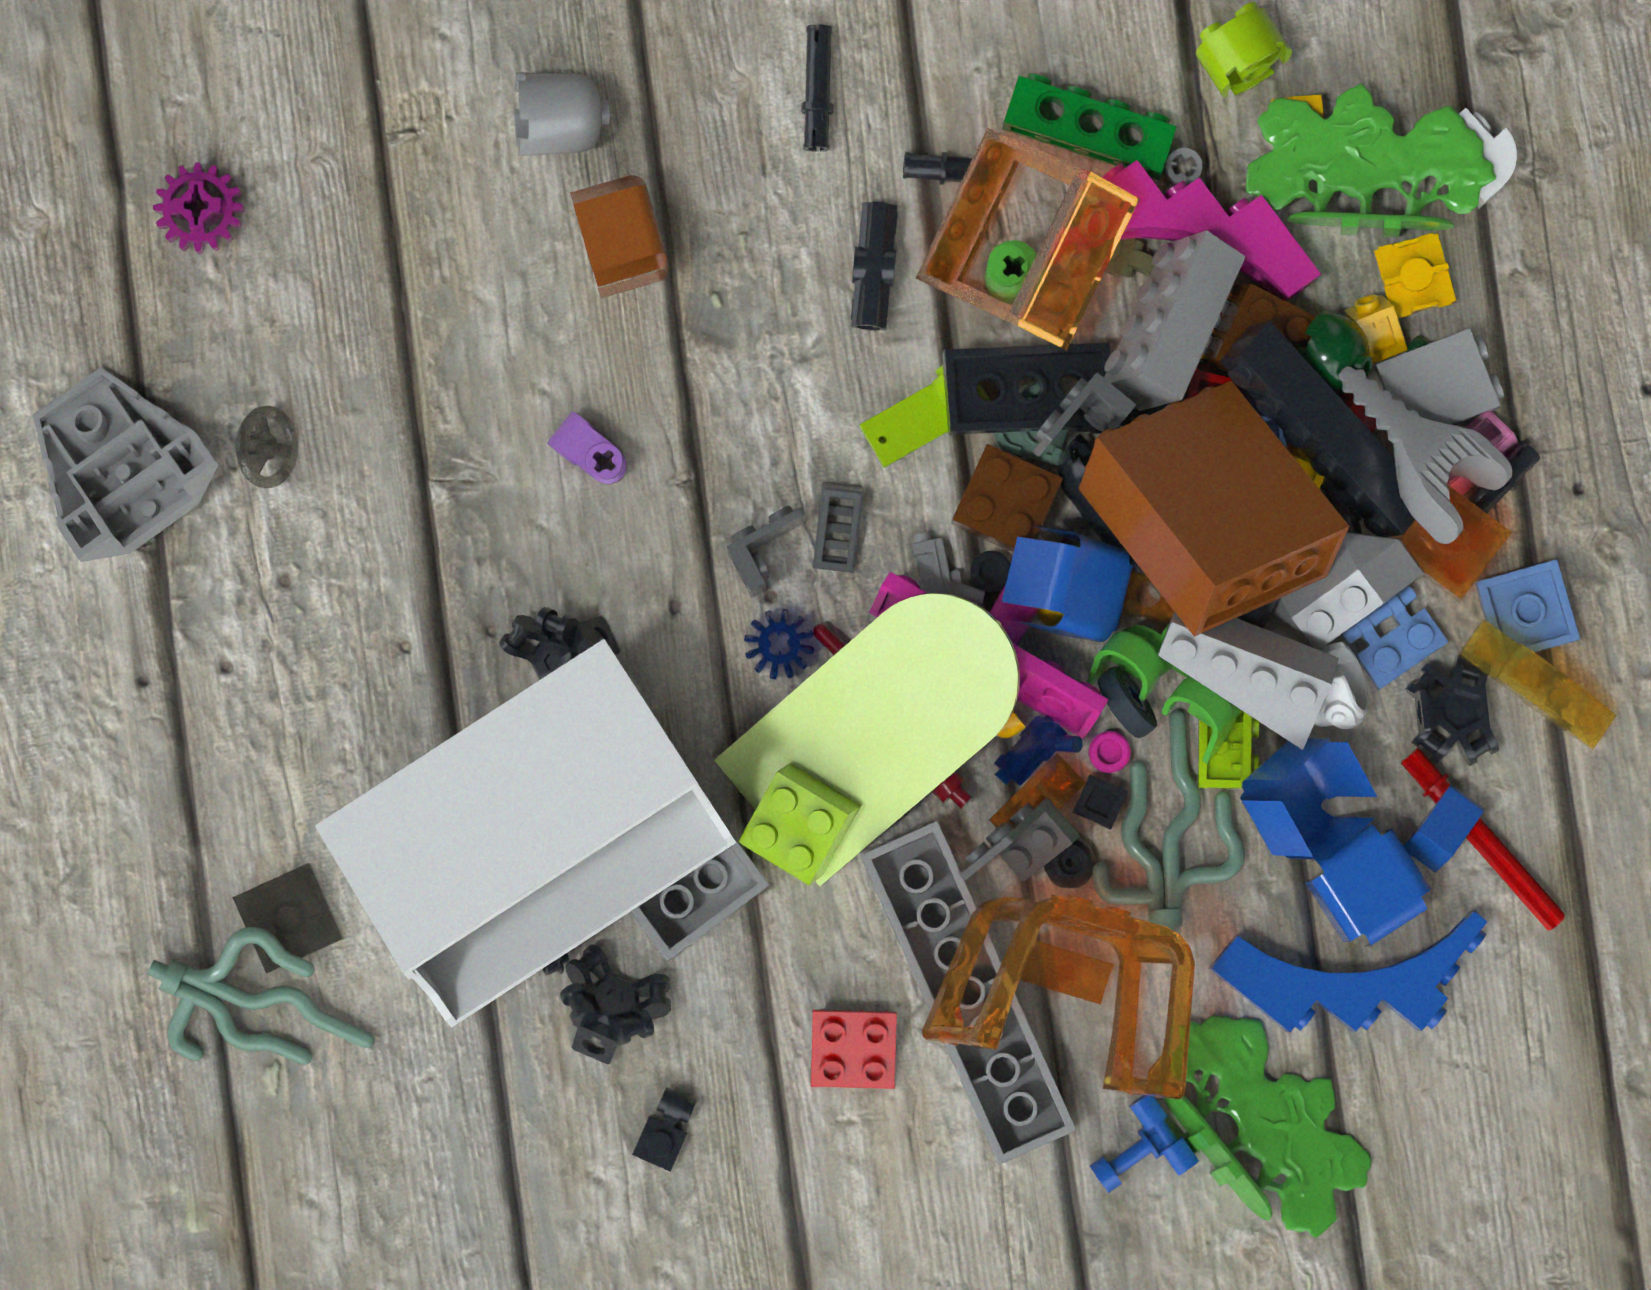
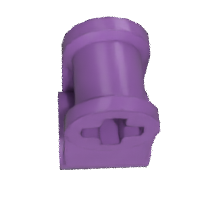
(583, 447)

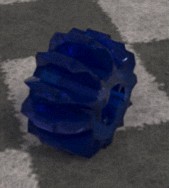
(765, 645)

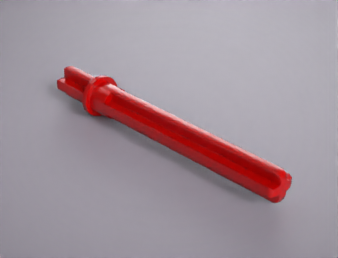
(1488, 845)

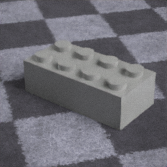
(1173, 319)

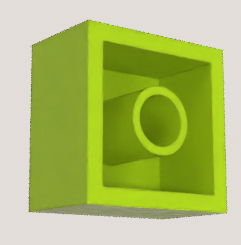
(799, 824)

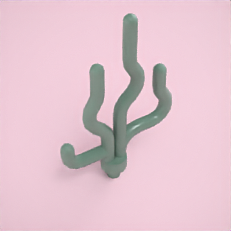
(1167, 887)
(202, 987)

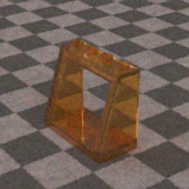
(1069, 257)

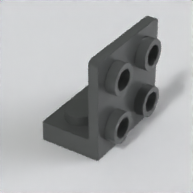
(1103, 408)
(751, 566)
(1028, 843)

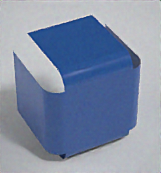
(1079, 582)
(1288, 795)
(1370, 886)

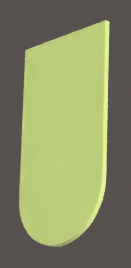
(888, 714)

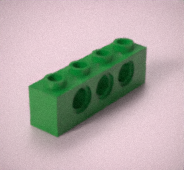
(1065, 133)

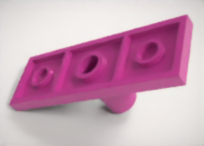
(1042, 683)

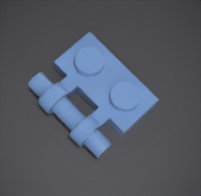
(1400, 648)

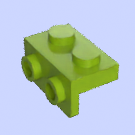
(1233, 759)

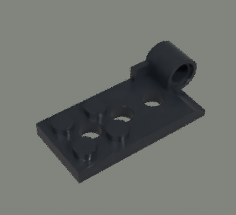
(1006, 367)

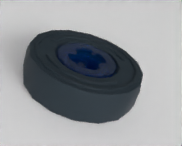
(1125, 703)

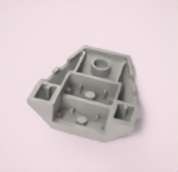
(118, 466)

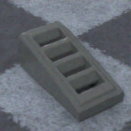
(844, 492)

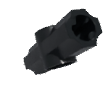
(874, 266)

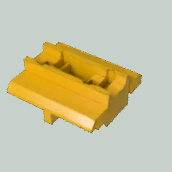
(1415, 275)

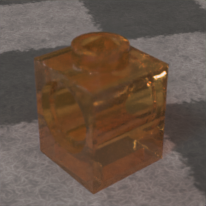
(1160, 612)

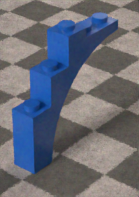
(1406, 987)

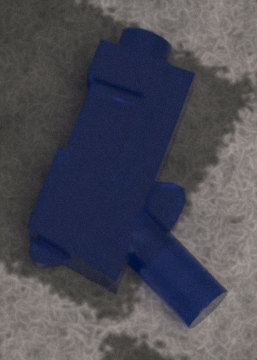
(1036, 745)

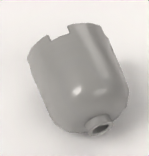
(557, 113)

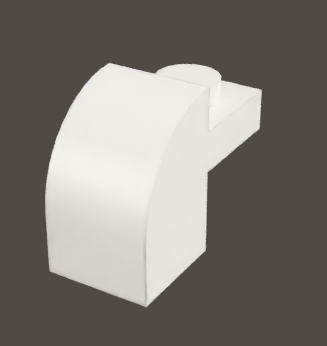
(1499, 151)

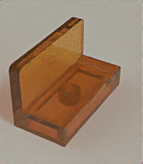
(1067, 972)

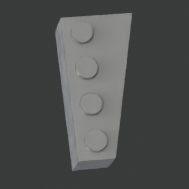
(1256, 671)

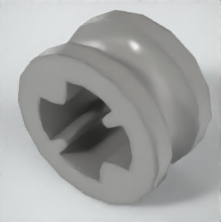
(1185, 155)

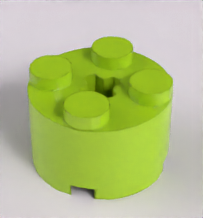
(1242, 50)

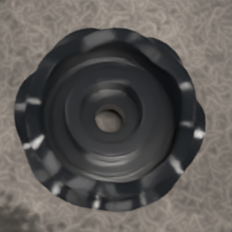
(1076, 875)

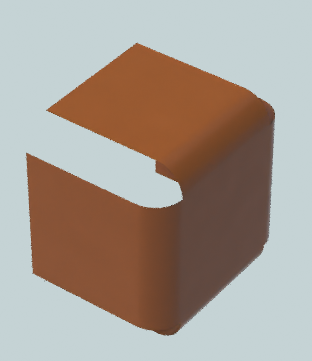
(620, 234)

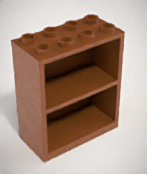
(1212, 507)

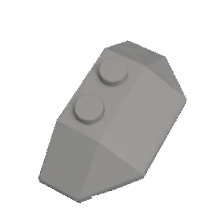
(1360, 580)

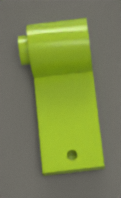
(910, 422)

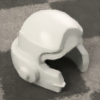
(1347, 696)

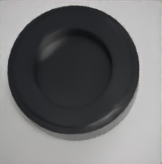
(990, 571)

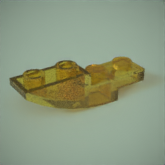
(1537, 684)

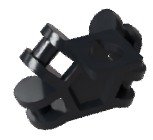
(558, 639)
(1457, 710)
(611, 1005)

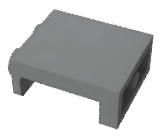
(1443, 379)

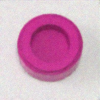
(1109, 752)

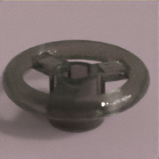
(258, 446)

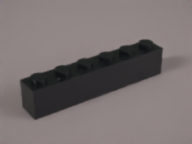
(1319, 426)

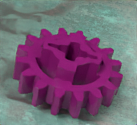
(180, 208)

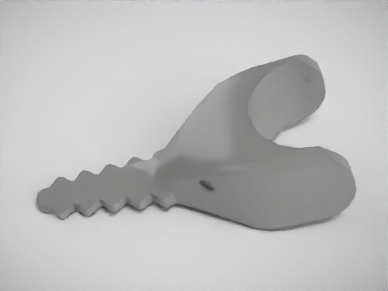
(1427, 455)

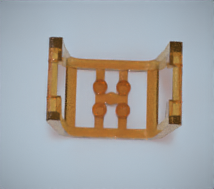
(1134, 942)

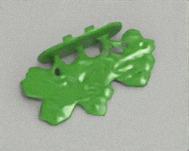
(1359, 155)
(1276, 1124)

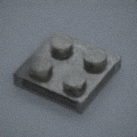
(292, 911)

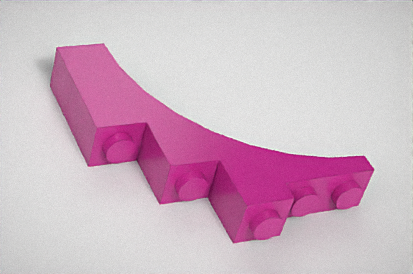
(1251, 228)

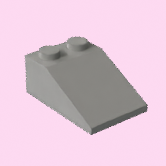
(699, 901)

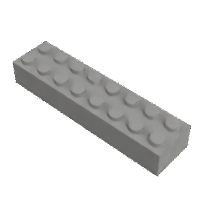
(929, 915)

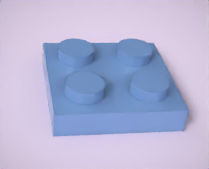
(1530, 606)

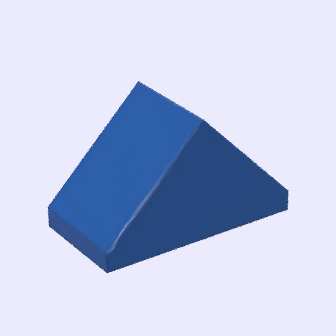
(1443, 829)

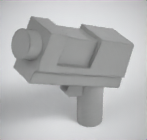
(935, 572)

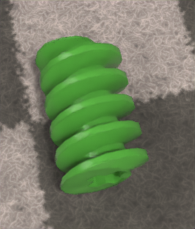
(1011, 256)

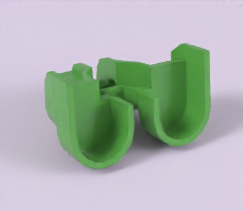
(1137, 653)

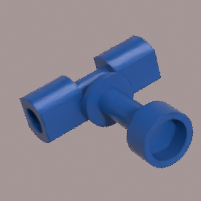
(1155, 1139)

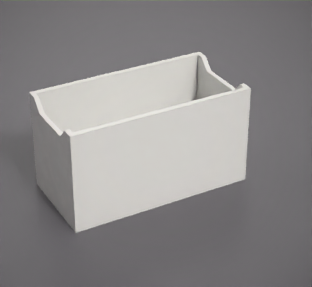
(524, 834)

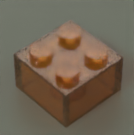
(1460, 563)

